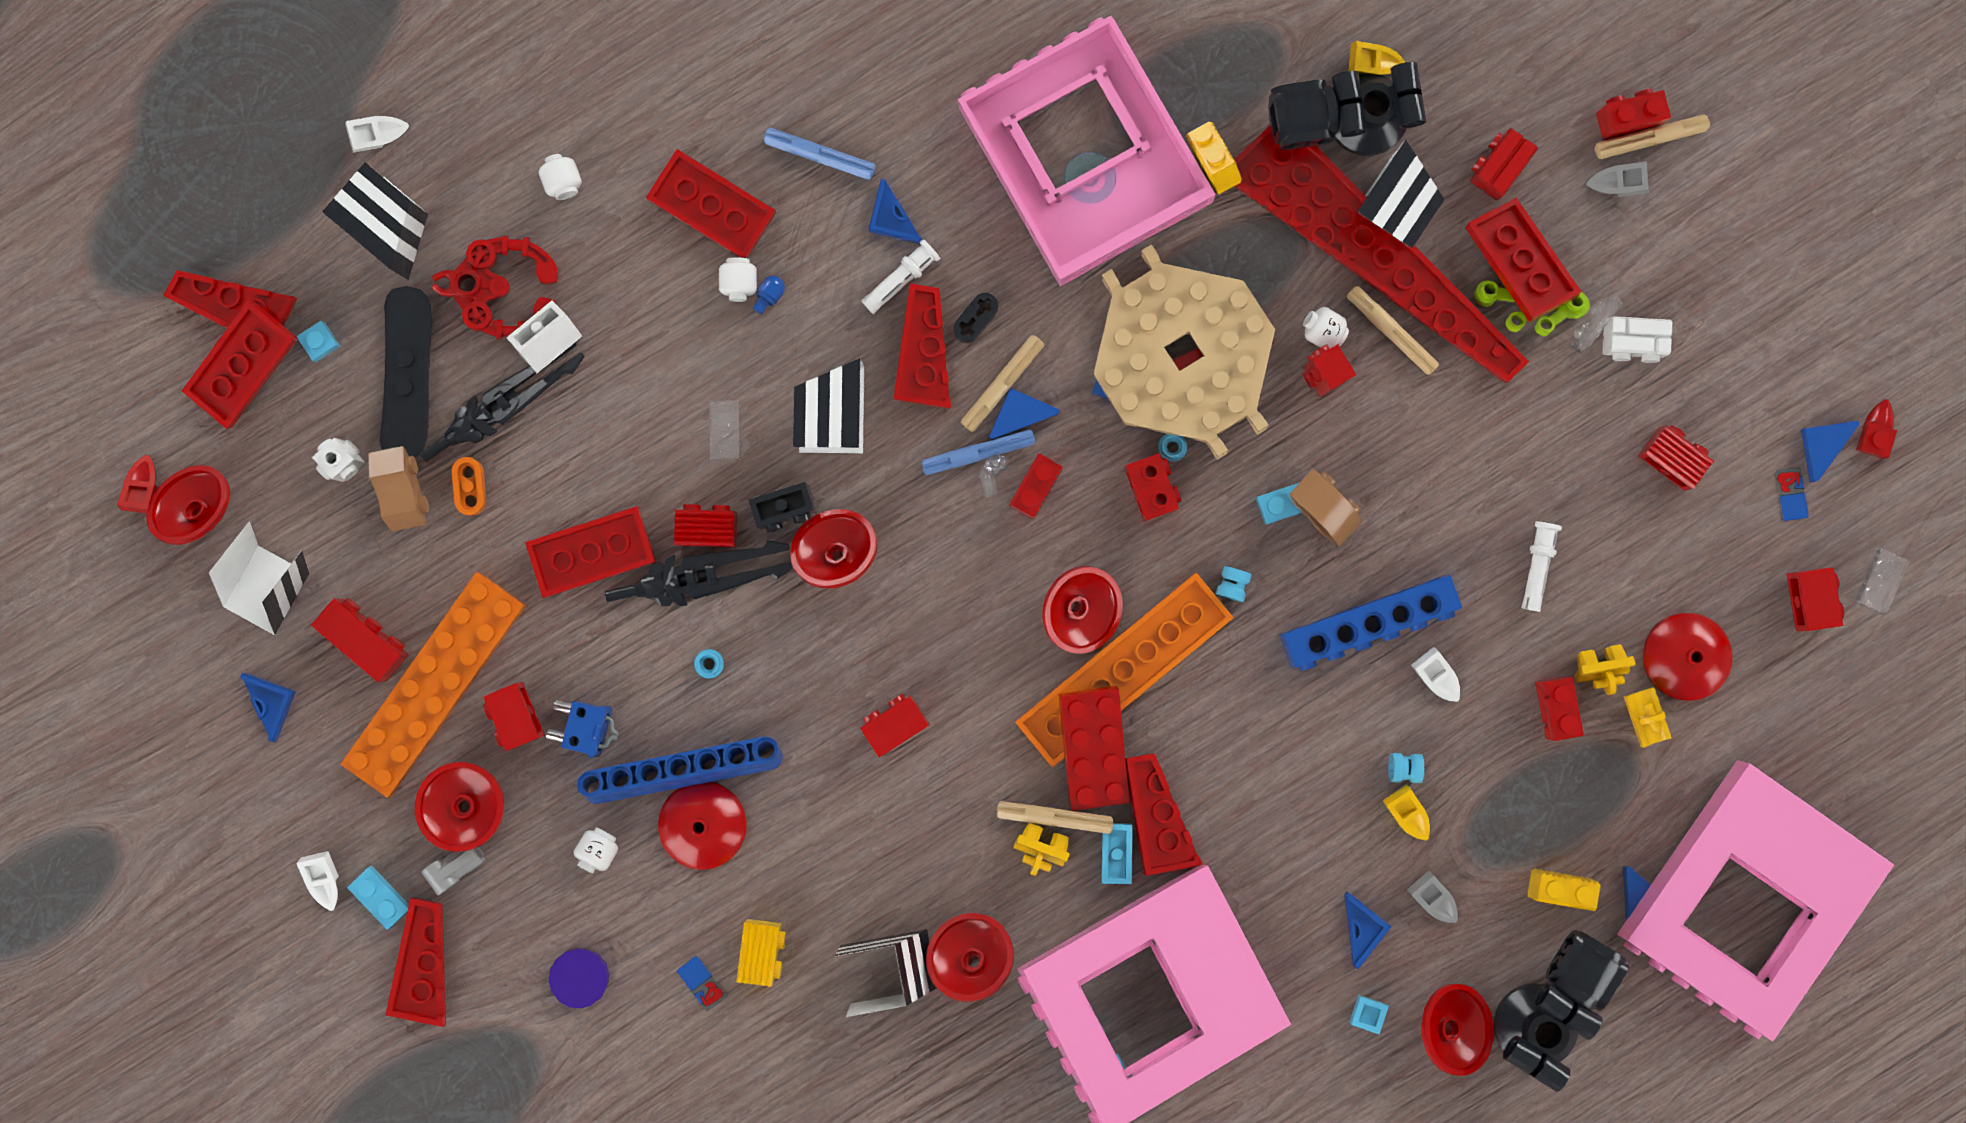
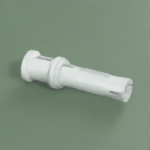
(910, 268)
(1542, 553)

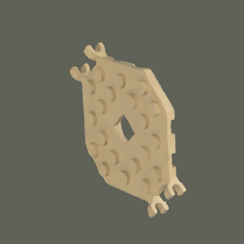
(1209, 392)

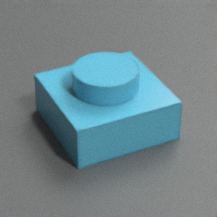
(318, 341)
(1368, 1014)

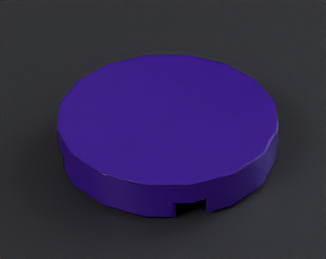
(579, 978)

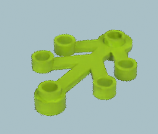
(1565, 311)

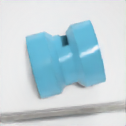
(1230, 590)
(1406, 768)

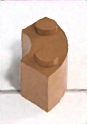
(397, 488)
(1326, 507)

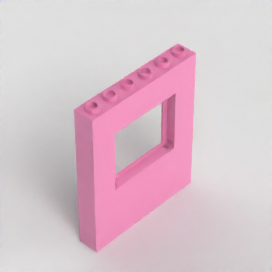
(1151, 186)
(1788, 850)
(1207, 969)

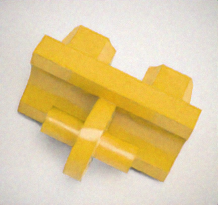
(1616, 664)
(1647, 717)
(1053, 853)

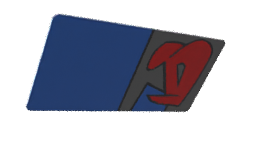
(1792, 494)
(701, 983)

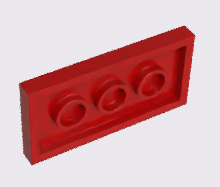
(711, 204)
(1523, 260)
(239, 364)
(590, 552)
(1094, 748)

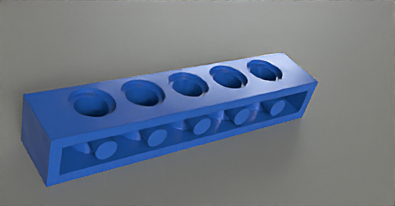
(1439, 590)

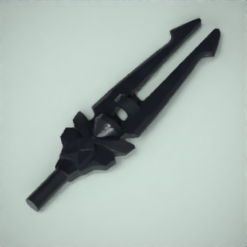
(476, 421)
(669, 583)

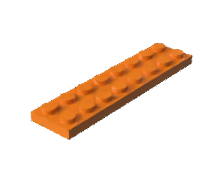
(1133, 659)
(433, 684)

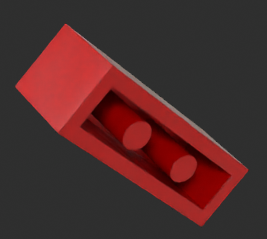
(360, 639)

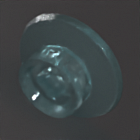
(1083, 163)

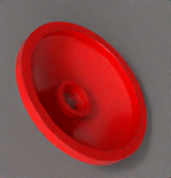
(188, 505)
(832, 536)
(1095, 610)
(1669, 654)
(440, 806)
(722, 821)
(957, 945)
(1457, 1029)

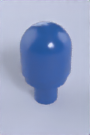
(769, 293)

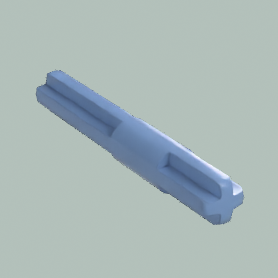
(819, 153)
(978, 452)

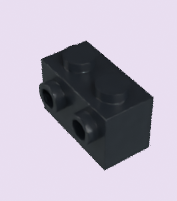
(783, 506)

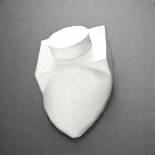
(374, 132)
(1438, 675)
(320, 878)

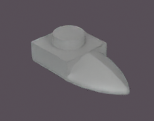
(1621, 180)
(1434, 898)

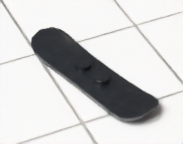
(406, 370)

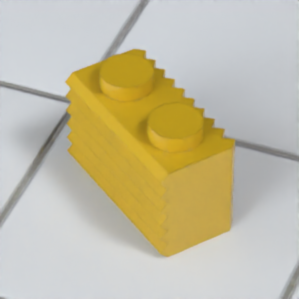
(1214, 157)
(1563, 889)
(760, 952)

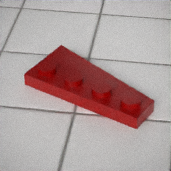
(223, 300)
(921, 360)
(1159, 827)
(420, 968)

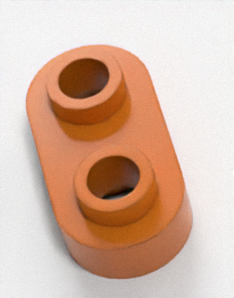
(467, 487)

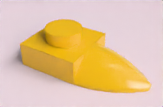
(1372, 58)
(1409, 813)

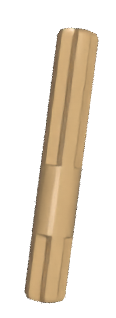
(1652, 136)
(1392, 330)
(1002, 383)
(1055, 817)

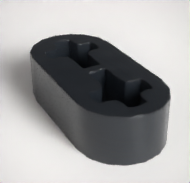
(981, 322)

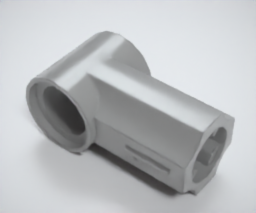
(448, 870)

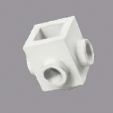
(346, 463)

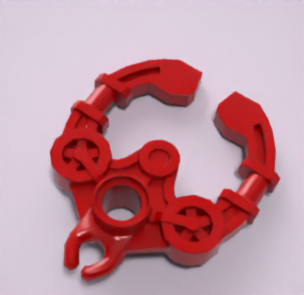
(489, 286)

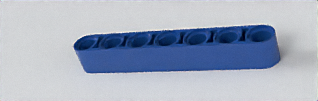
(668, 764)

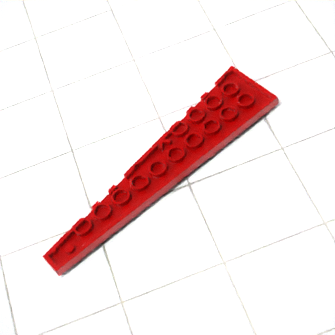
(1322, 206)

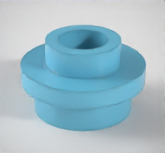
(1181, 451)
(700, 660)

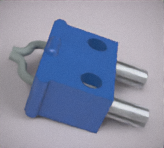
(588, 729)

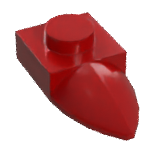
(1878, 431)
(138, 486)

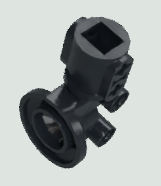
(1319, 114)
(1581, 980)

